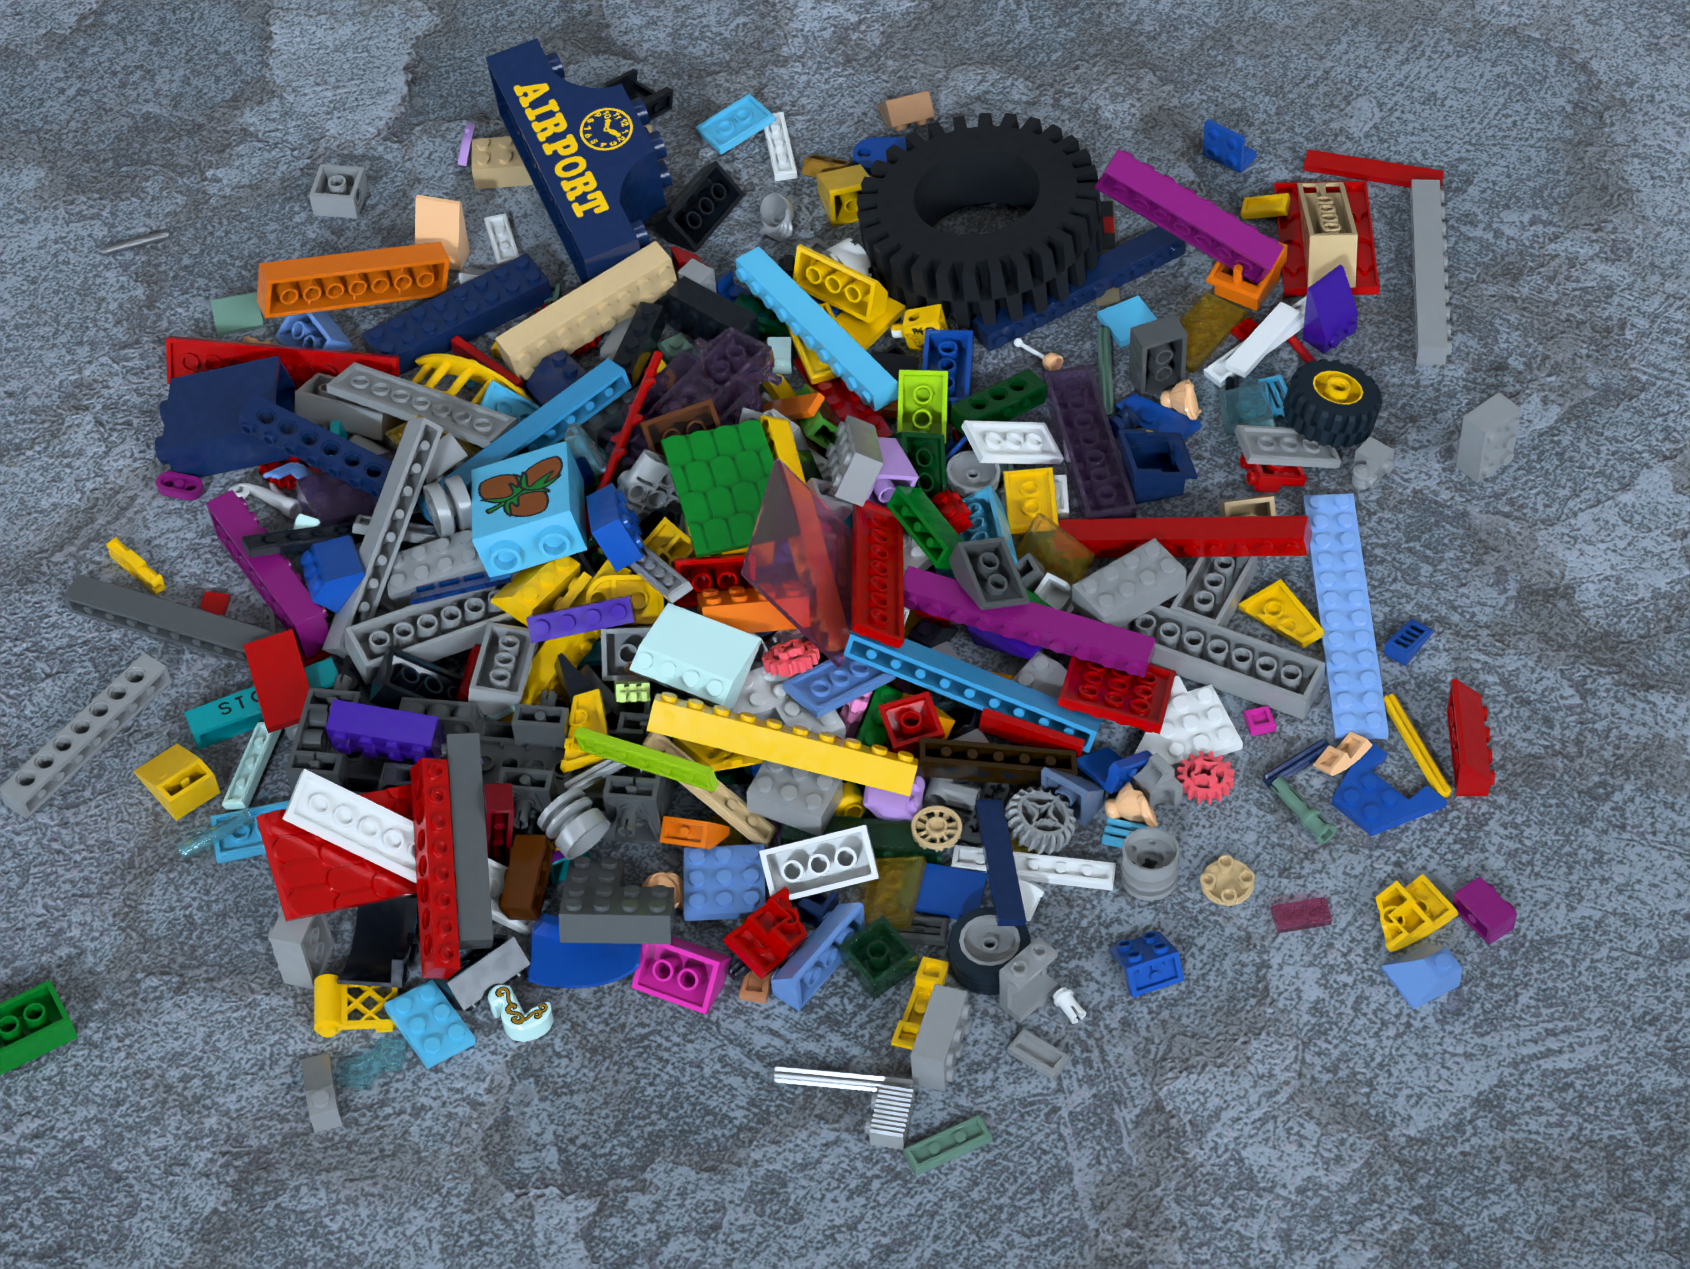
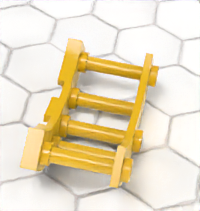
(445, 364)

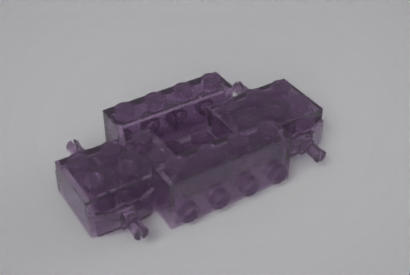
(725, 371)

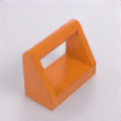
(692, 832)

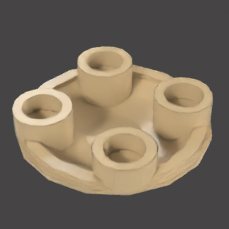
(1227, 881)

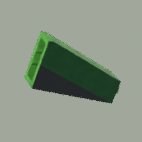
(823, 425)

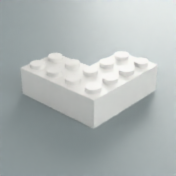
(766, 699)

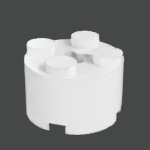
(850, 256)

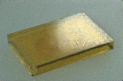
(1055, 550)
(895, 890)

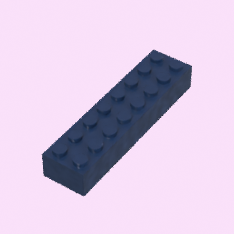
(461, 312)

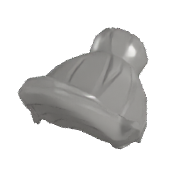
(777, 216)

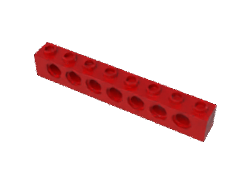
(435, 869)

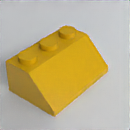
(537, 588)

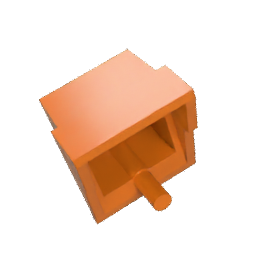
(1238, 289)

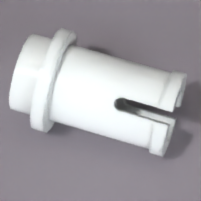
(1065, 999)

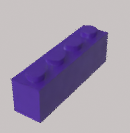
(581, 618)

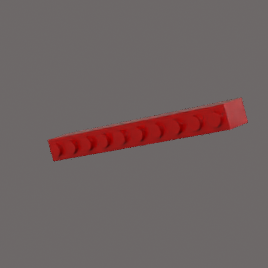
(1195, 535)

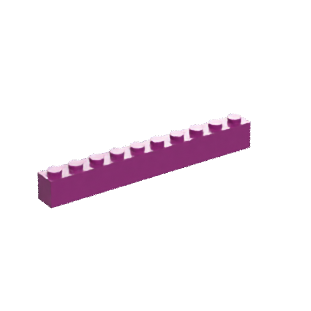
(1031, 624)

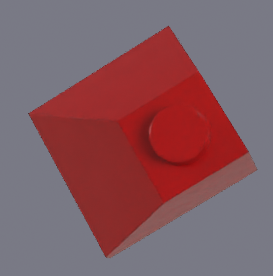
(909, 720)

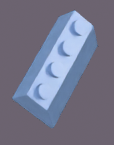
(818, 956)

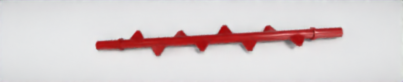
(632, 419)

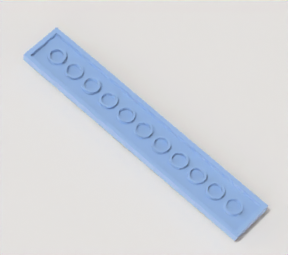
(1345, 617)

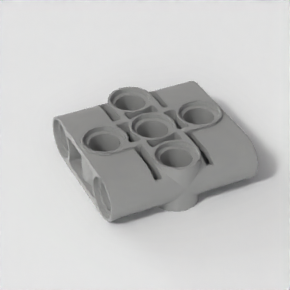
(649, 485)

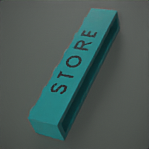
(242, 711)

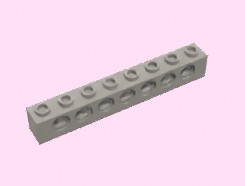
(84, 735)

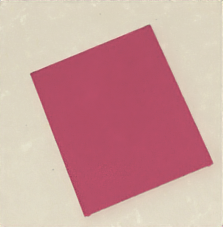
(803, 562)

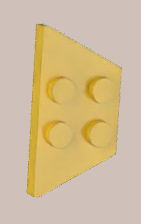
(715, 757)

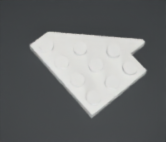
(1192, 724)

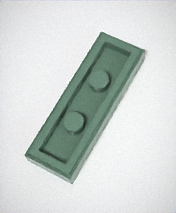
(947, 1145)

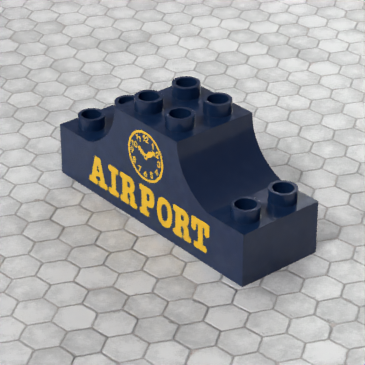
(583, 154)

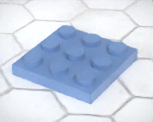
(723, 882)

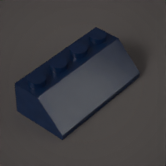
(553, 376)

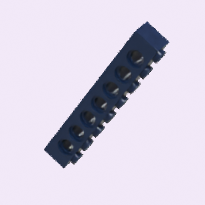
(294, 434)

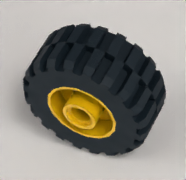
(1332, 403)

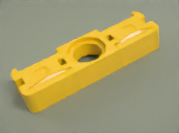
(135, 566)

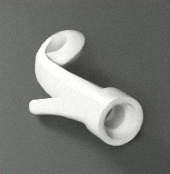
(287, 505)

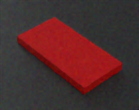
(278, 678)

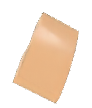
(1348, 752)

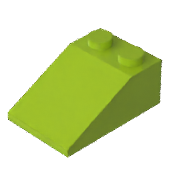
(922, 401)

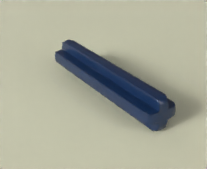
(1296, 762)

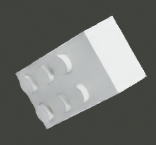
(820, 863)

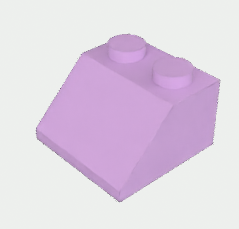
(895, 806)

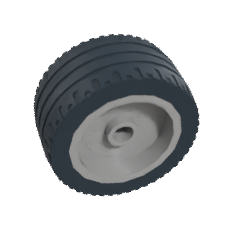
(982, 948)

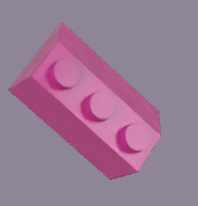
(682, 973)

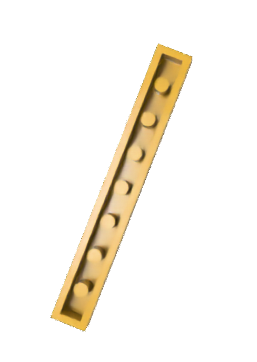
(574, 647)

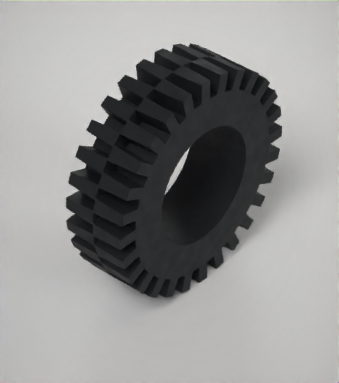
(973, 168)

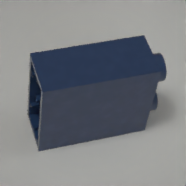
(202, 418)

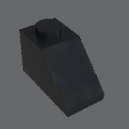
(932, 632)

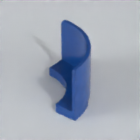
(576, 963)

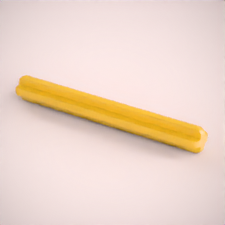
(1416, 746)

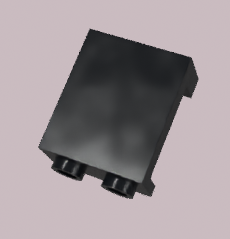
(655, 102)

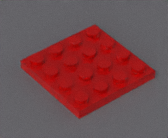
(1118, 695)

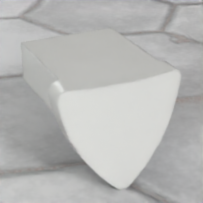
(1031, 896)

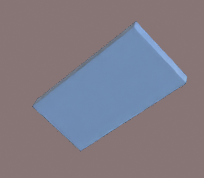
(830, 686)

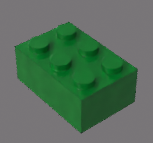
(32, 1026)

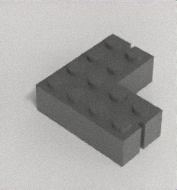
(604, 910)

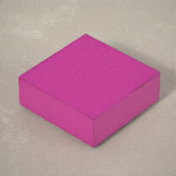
(1259, 720)

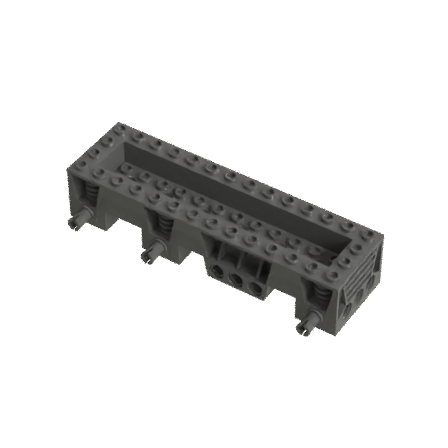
(512, 752)

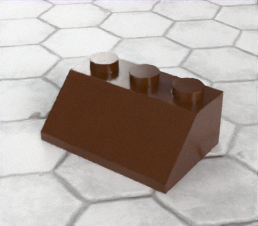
(679, 422)

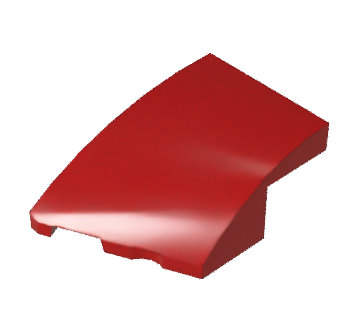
(768, 935)

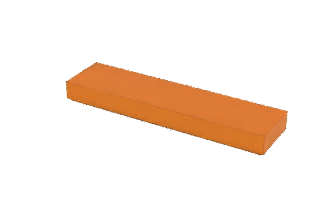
(797, 407)

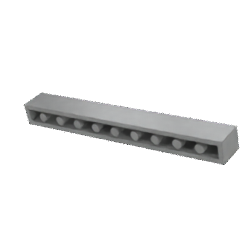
(1429, 273)
(387, 527)

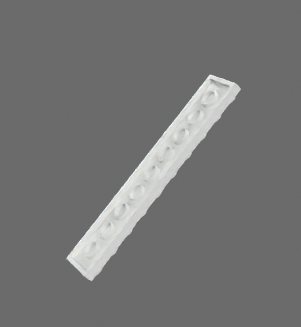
(373, 833)

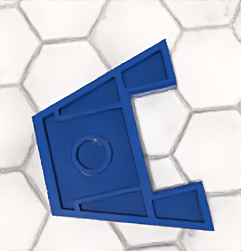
(1374, 802)

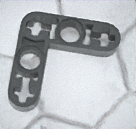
(969, 822)

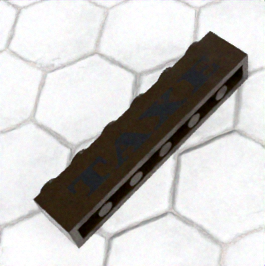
(989, 761)

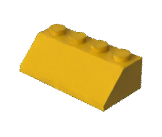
(839, 285)

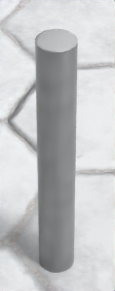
(134, 243)

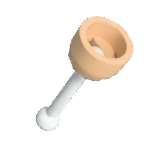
(1050, 361)

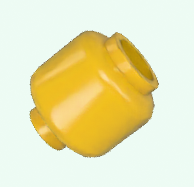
(851, 802)

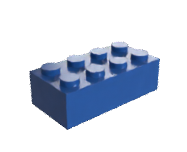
(952, 353)

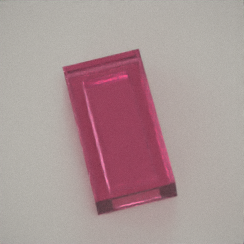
(1301, 915)

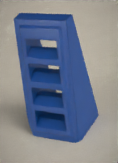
(1402, 654)

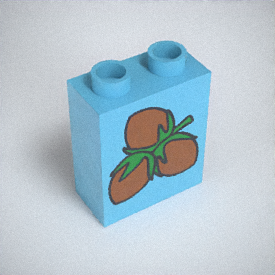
(528, 510)

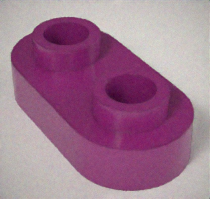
(179, 486)

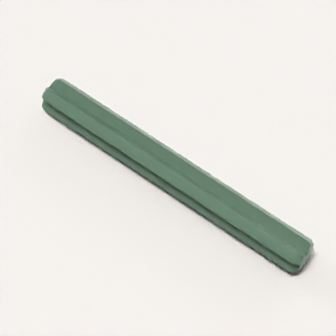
(1105, 369)

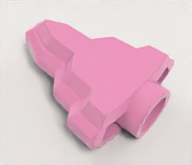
(853, 712)

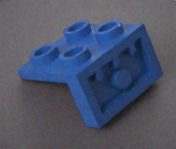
(1226, 147)
(1111, 769)
(1148, 962)

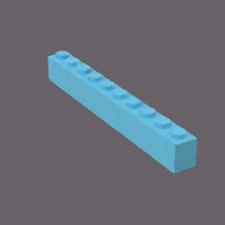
(817, 329)

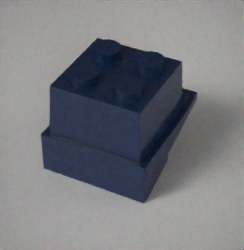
(1155, 463)

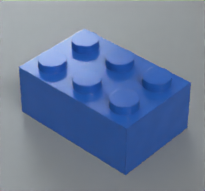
(615, 526)

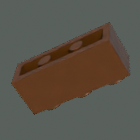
(526, 877)

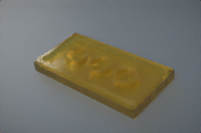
(1208, 327)

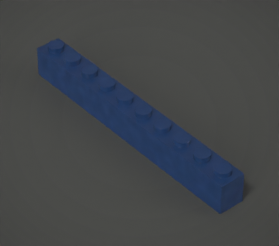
(1113, 270)

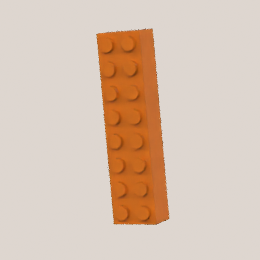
(352, 279)

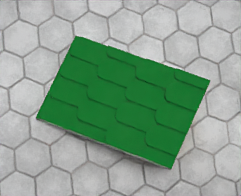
(720, 484)

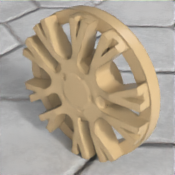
(936, 828)

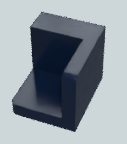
(814, 910)

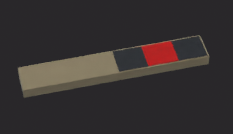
(1111, 296)

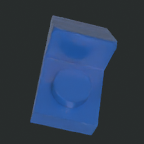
(727, 288)

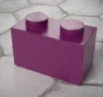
(1484, 910)

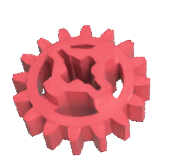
(790, 658)
(1205, 777)

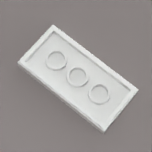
(1012, 442)

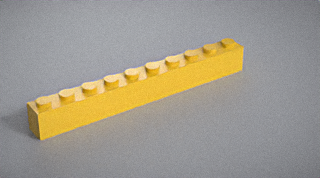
(782, 743)

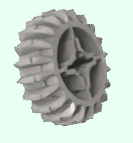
(1039, 820)

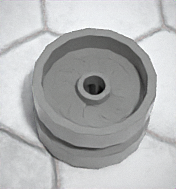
(969, 476)
(449, 505)

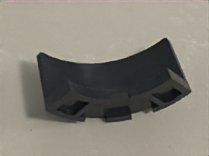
(383, 943)

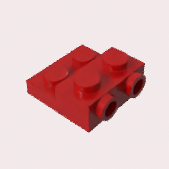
(1270, 477)
(953, 510)

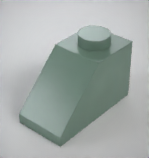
(672, 346)

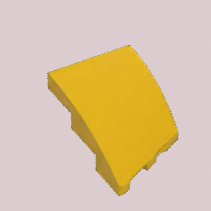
(670, 542)
(1412, 912)

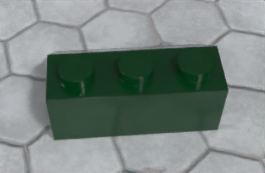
(928, 459)

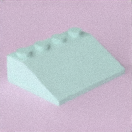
(696, 656)

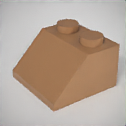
(907, 110)

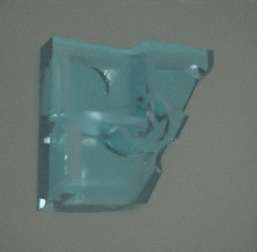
(583, 445)

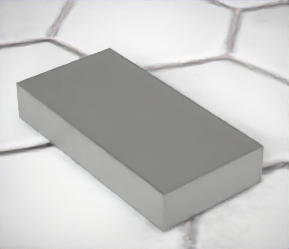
(1038, 1054)

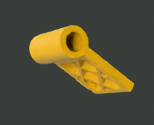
(332, 1007)

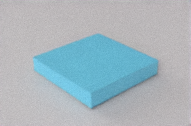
(1124, 316)

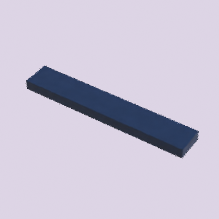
(1000, 863)

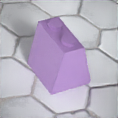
(894, 472)

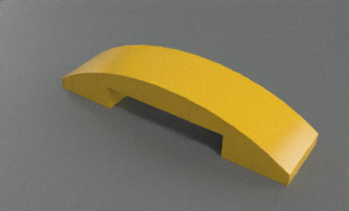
(929, 973)

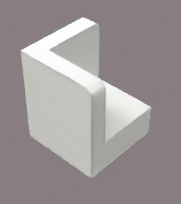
(1054, 592)

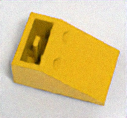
(178, 780)

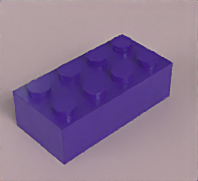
(384, 732)

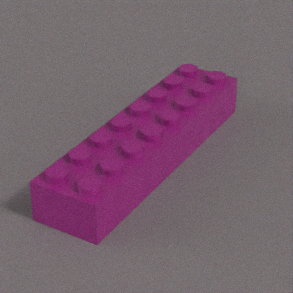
(1188, 216)
(270, 574)

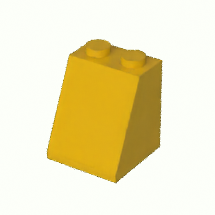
(839, 193)

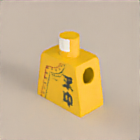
(915, 324)

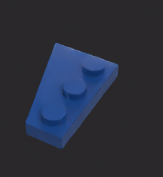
(1158, 417)

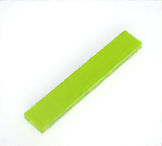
(646, 759)

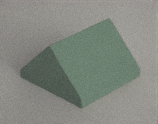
(237, 314)

